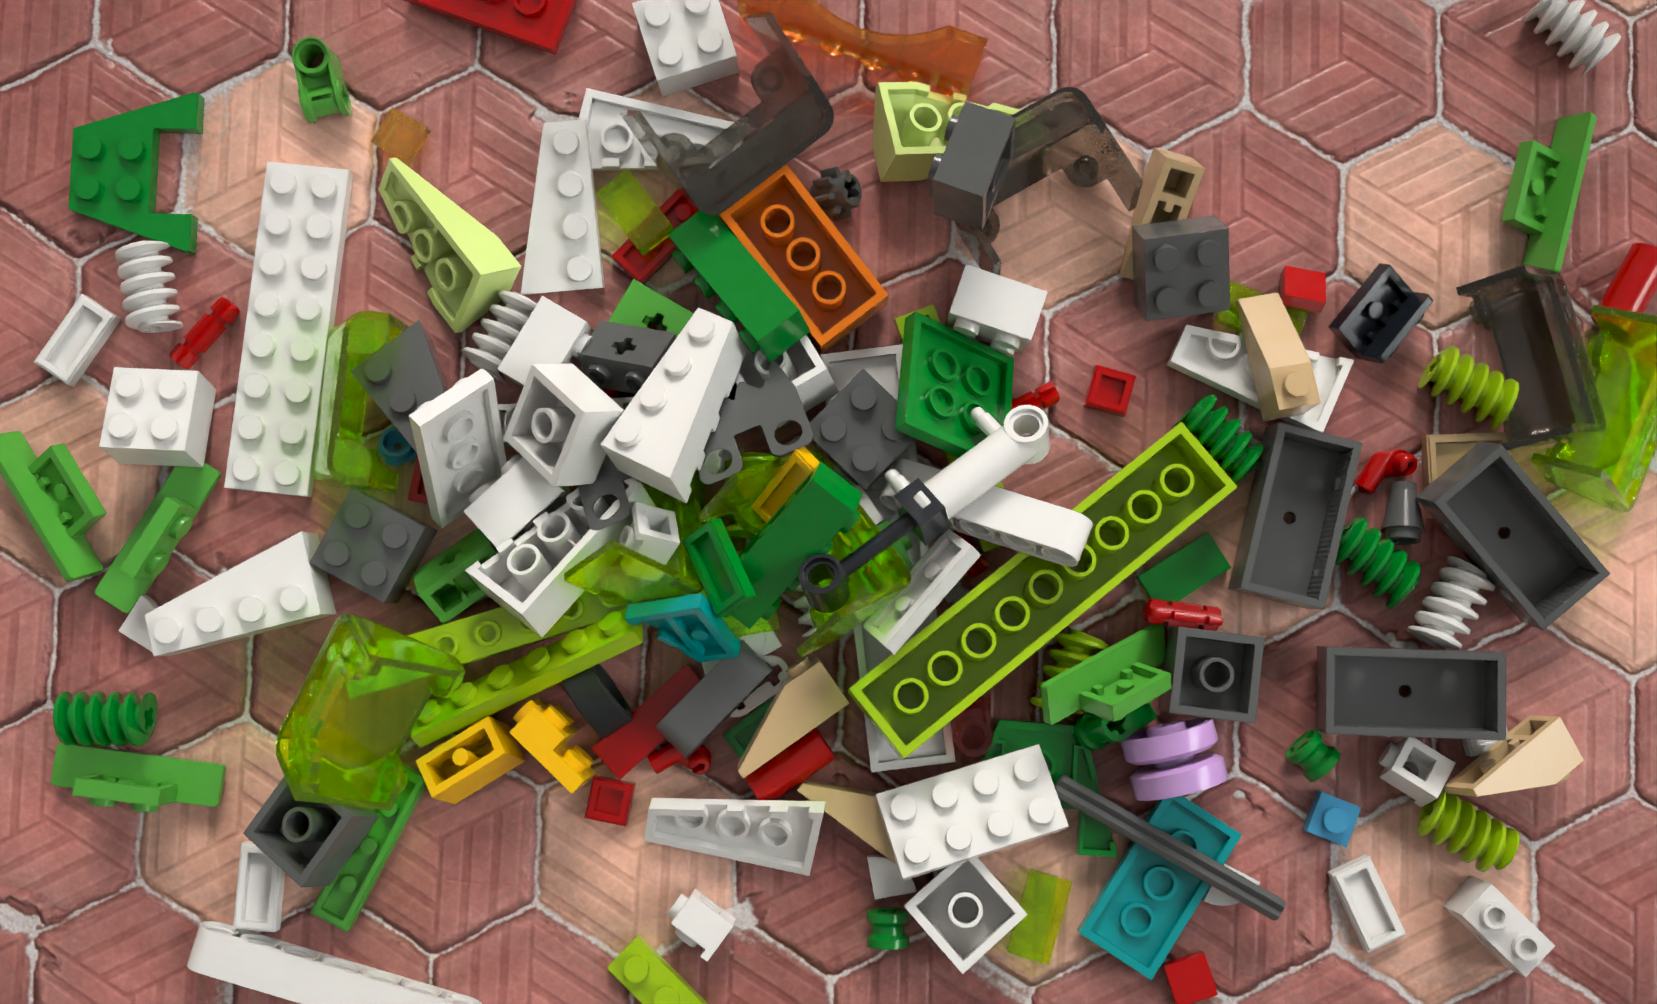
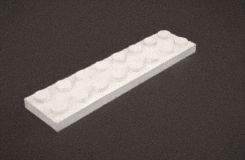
(288, 327)

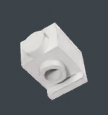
(651, 532)
(1428, 769)
(700, 922)

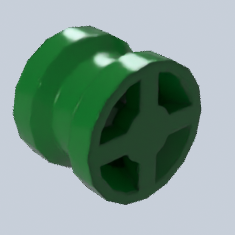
(1312, 755)
(887, 928)

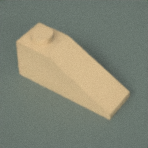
(1164, 195)
(1276, 358)
(797, 708)
(1533, 756)
(854, 810)

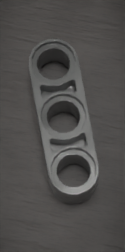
(713, 700)

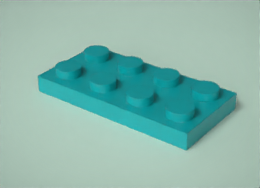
(1151, 898)

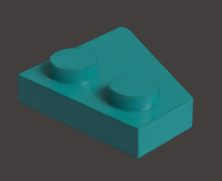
(688, 625)

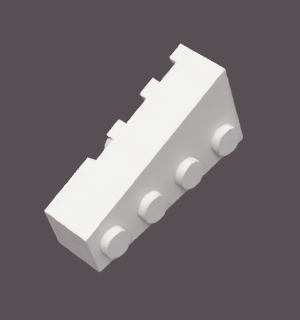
(678, 406)
(530, 571)
(249, 599)

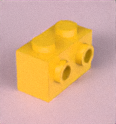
(470, 760)

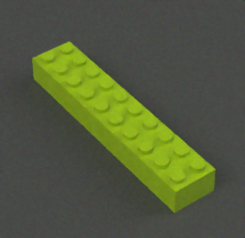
(1035, 598)

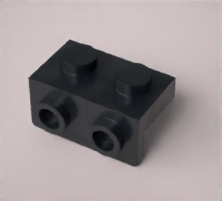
(1379, 315)

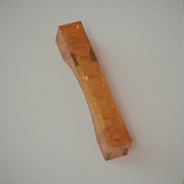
(937, 57)

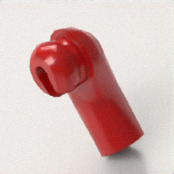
(1385, 464)
(668, 756)

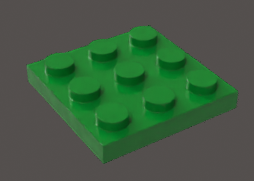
(944, 381)

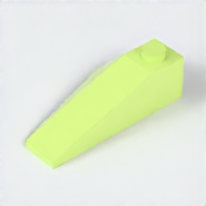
(912, 127)
(454, 249)

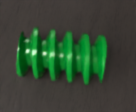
(1221, 437)
(1377, 561)
(103, 719)

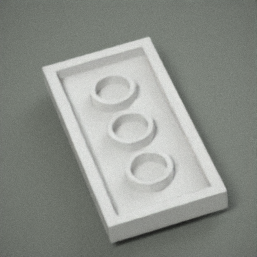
(459, 444)
(971, 812)

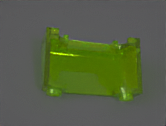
(337, 452)
(358, 712)

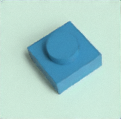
(1331, 818)

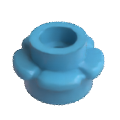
(386, 448)

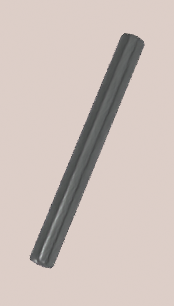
(1169, 848)

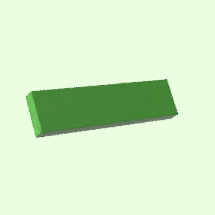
(350, 889)

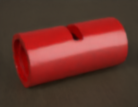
(1634, 280)
(790, 767)

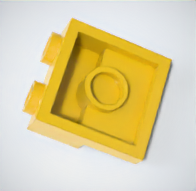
(545, 735)

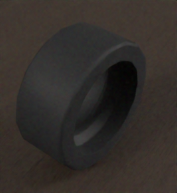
(598, 700)

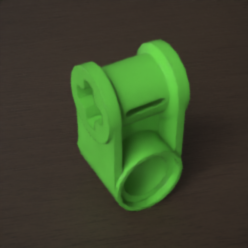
(320, 88)

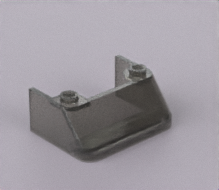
(1053, 135)
(755, 146)
(1542, 352)

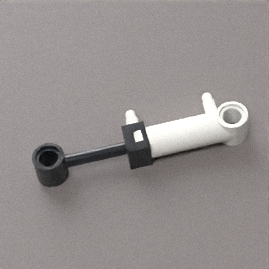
(931, 504)

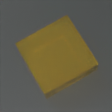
(400, 136)

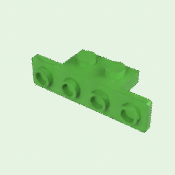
(1547, 189)
(54, 501)
(157, 535)
(1111, 680)
(136, 778)

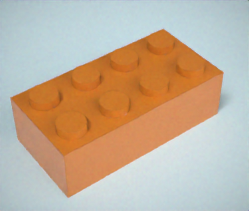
(806, 257)

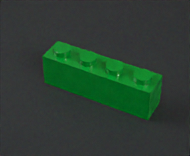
(739, 283)
(794, 533)

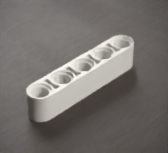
(1010, 519)

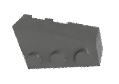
(403, 377)

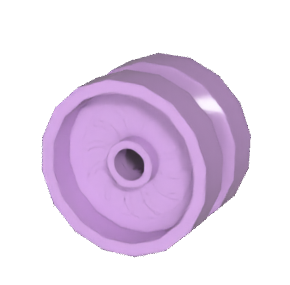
(1174, 759)

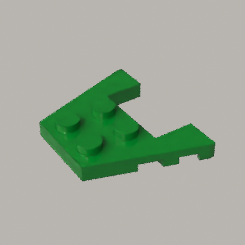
(118, 170)
(1063, 757)

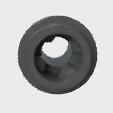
(1403, 514)

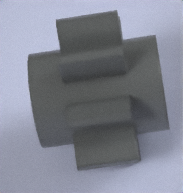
(836, 192)

